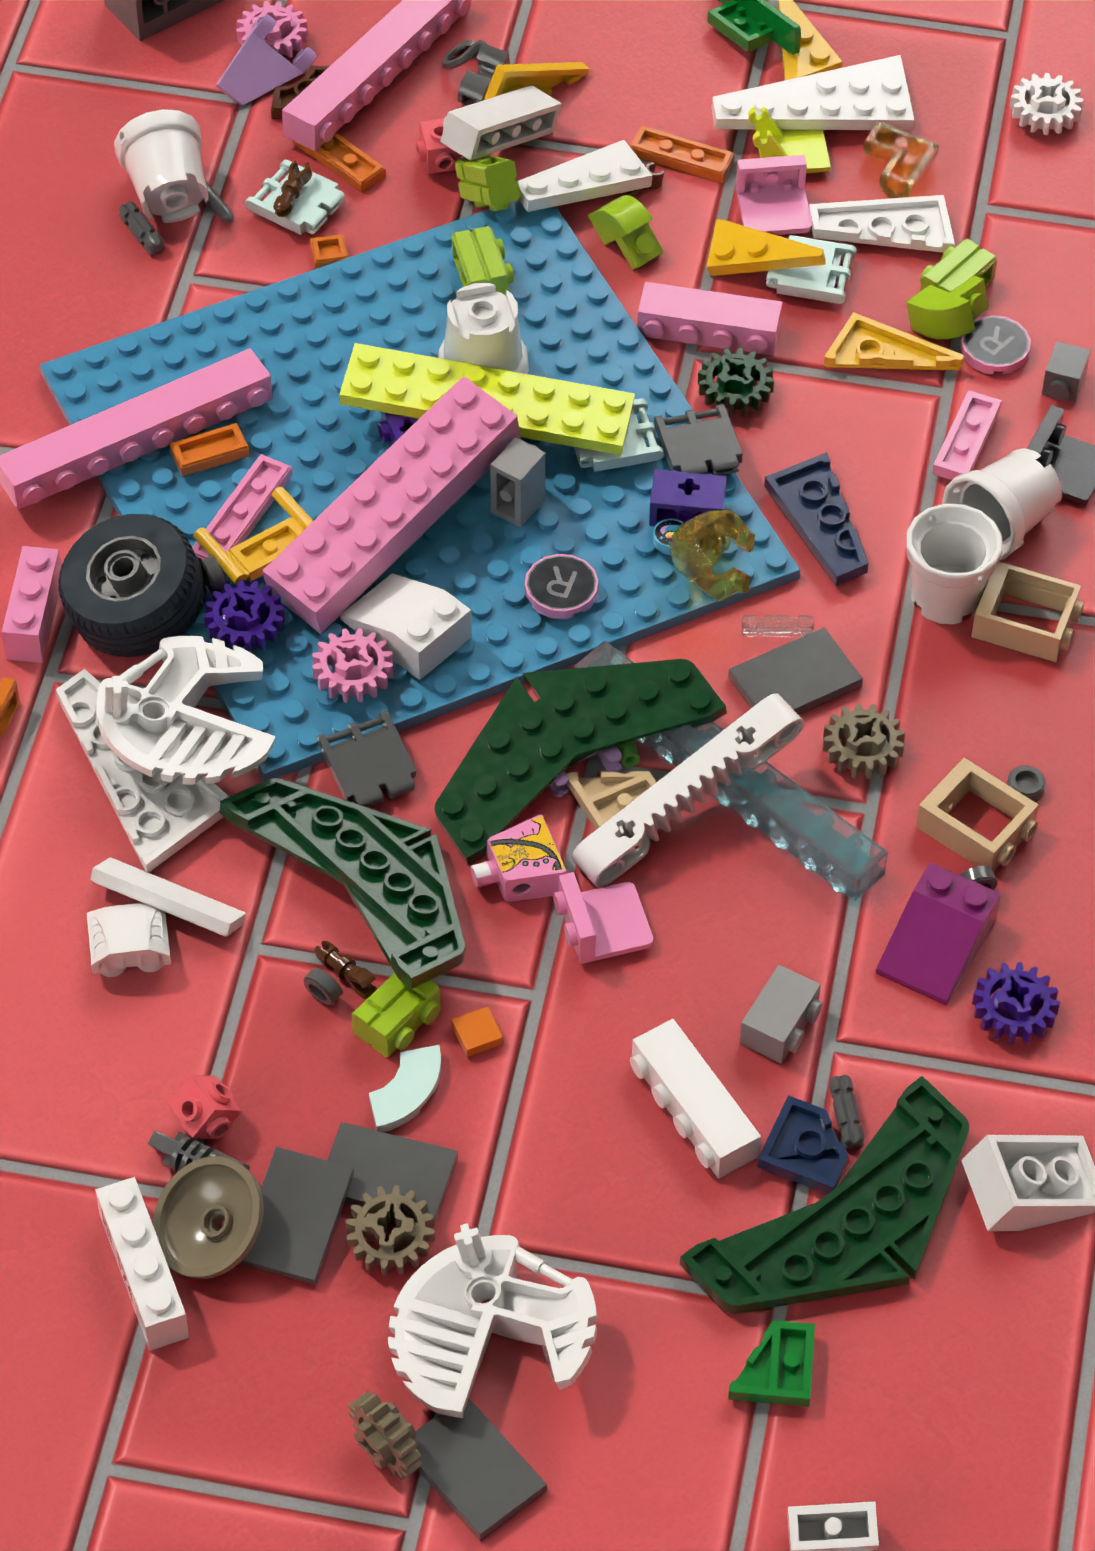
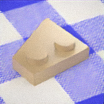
(608, 794)

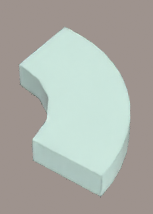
(409, 1089)

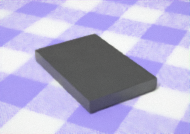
(801, 672)
(393, 1161)
(300, 1214)
(476, 1470)

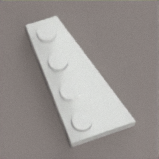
(588, 177)
(893, 222)

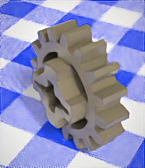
(863, 741)
(376, 1225)
(385, 1435)

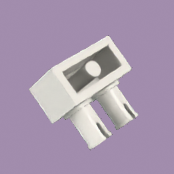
(833, 1527)

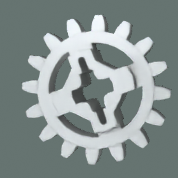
(1046, 103)

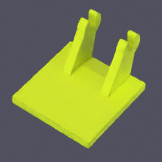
(776, 142)

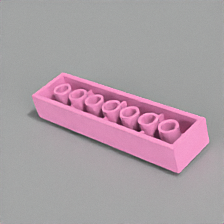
(391, 504)

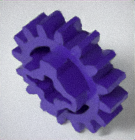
(242, 616)
(1015, 1003)

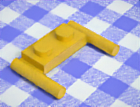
(256, 553)

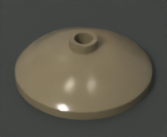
(196, 1205)

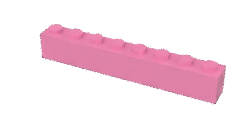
(367, 68)
(134, 428)

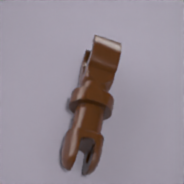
(292, 189)
(346, 968)

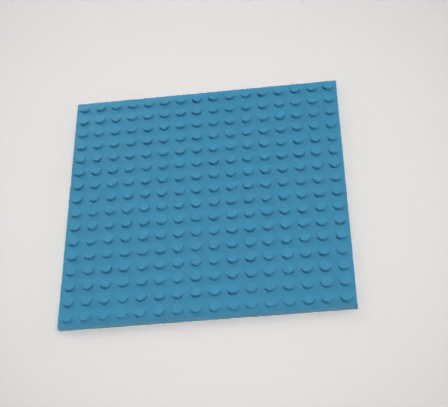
(399, 303)

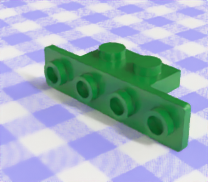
(755, 25)

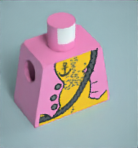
(521, 862)

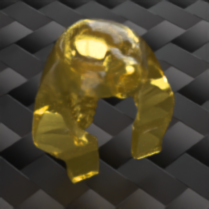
(700, 545)

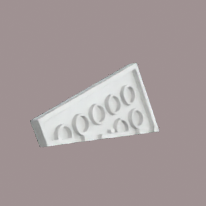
(827, 100)
(154, 812)

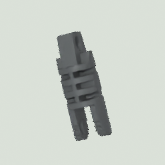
(183, 1150)

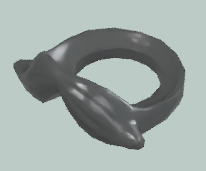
(468, 48)

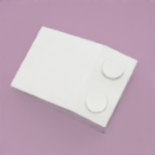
(414, 619)
(1031, 1180)

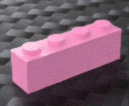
(709, 318)

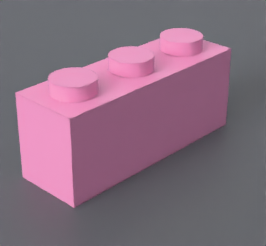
(32, 604)

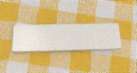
(168, 896)

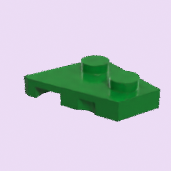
(779, 1367)

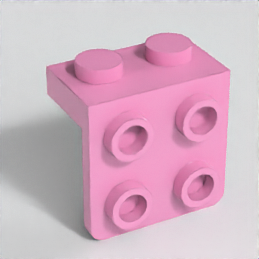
(773, 194)
(602, 920)

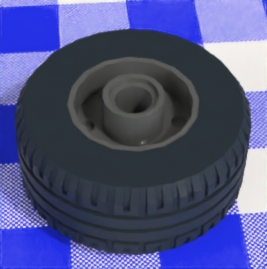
(132, 584)

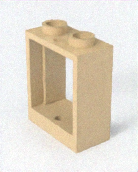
(1035, 589)
(961, 839)

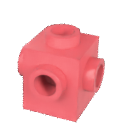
(430, 150)
(204, 1107)

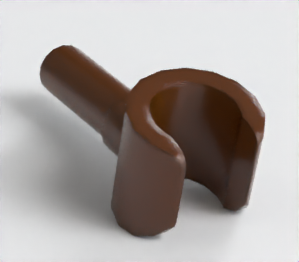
(657, 179)

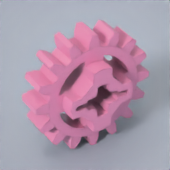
(287, 33)
(352, 665)

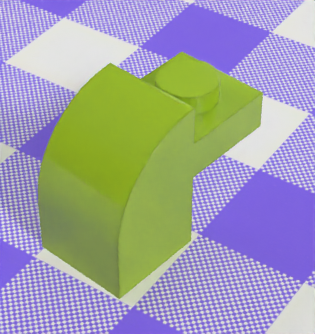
(627, 223)
(945, 313)

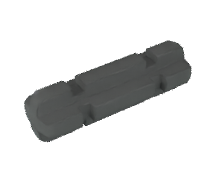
(141, 228)
(846, 1112)

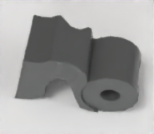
(473, 85)

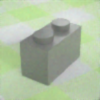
(517, 482)
(780, 1014)

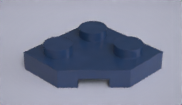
(804, 1147)

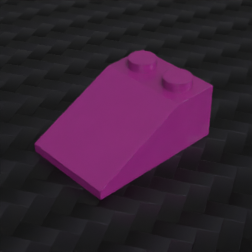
(939, 933)

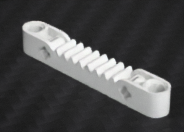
(763, 729)

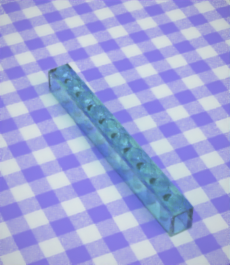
(775, 806)

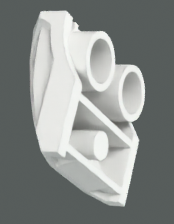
(128, 938)

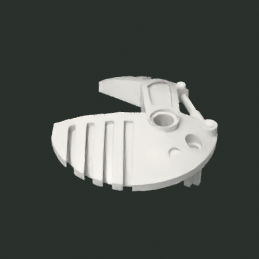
(163, 729)
(447, 1327)

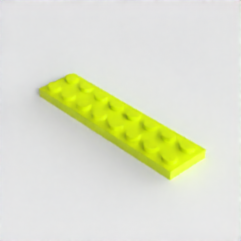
(545, 406)

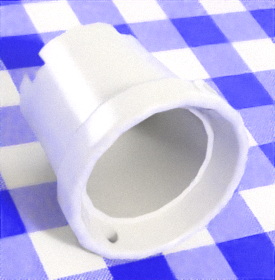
(164, 163)
(484, 329)
(1010, 492)
(951, 560)

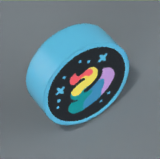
(663, 534)

